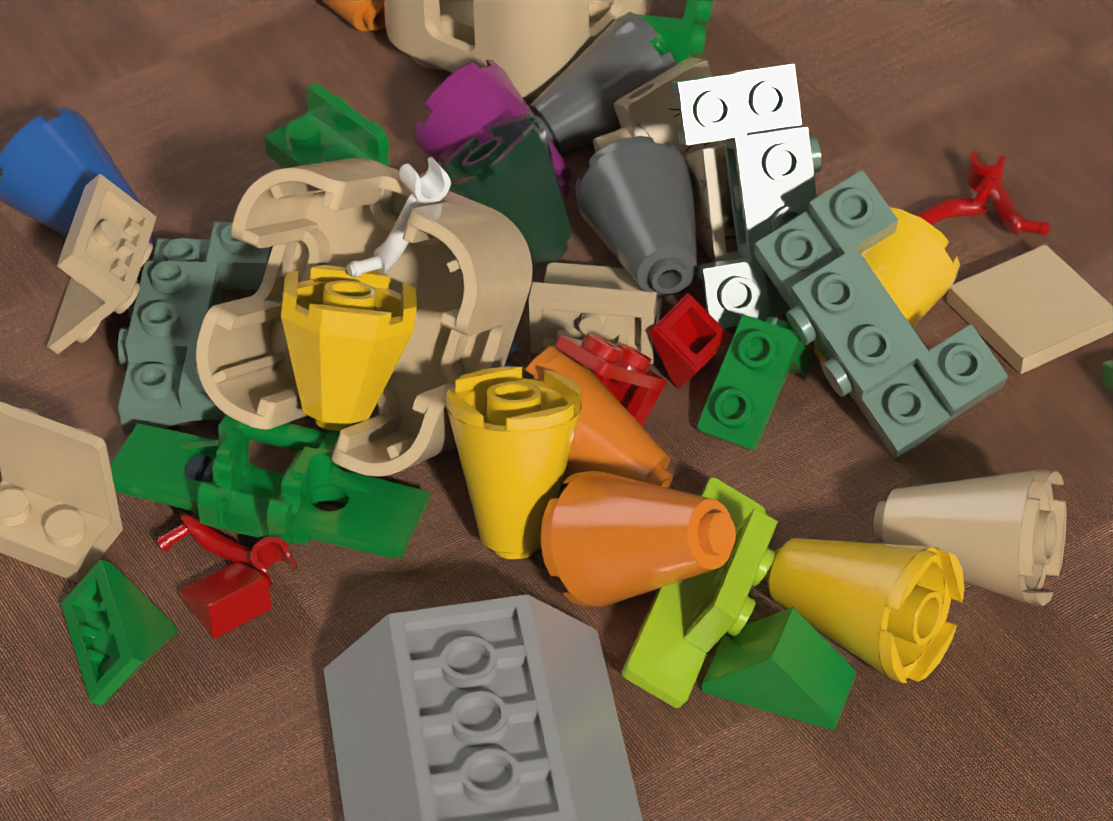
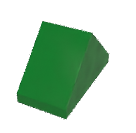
(782, 669)

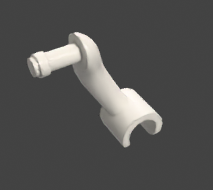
(424, 191)

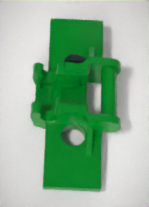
(261, 503)

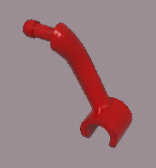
(1000, 199)
(961, 206)
(259, 557)

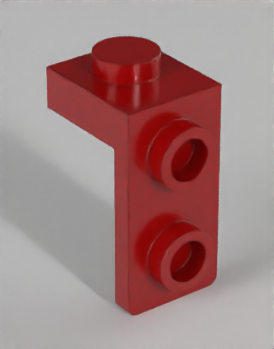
(620, 370)

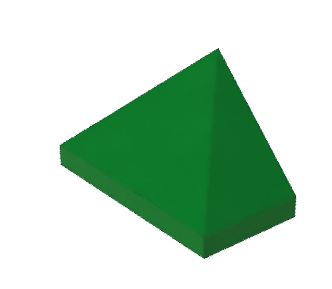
(112, 629)

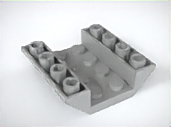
(479, 718)

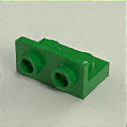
(327, 134)

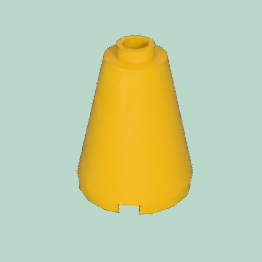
(911, 267)
(513, 450)
(873, 599)

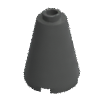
(583, 96)
(643, 211)

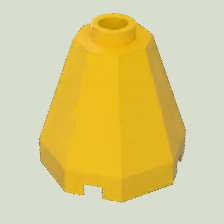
(344, 340)

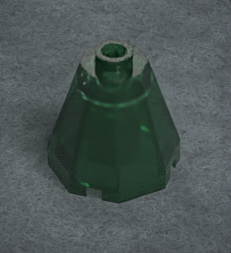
(517, 179)

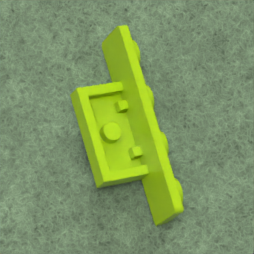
(698, 611)

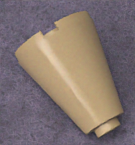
(997, 526)

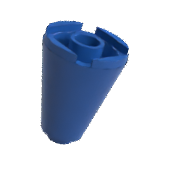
(51, 165)

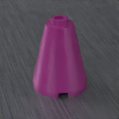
(468, 106)

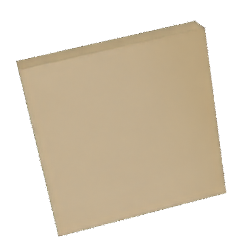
(1032, 308)

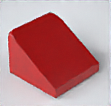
(687, 339)
(228, 598)

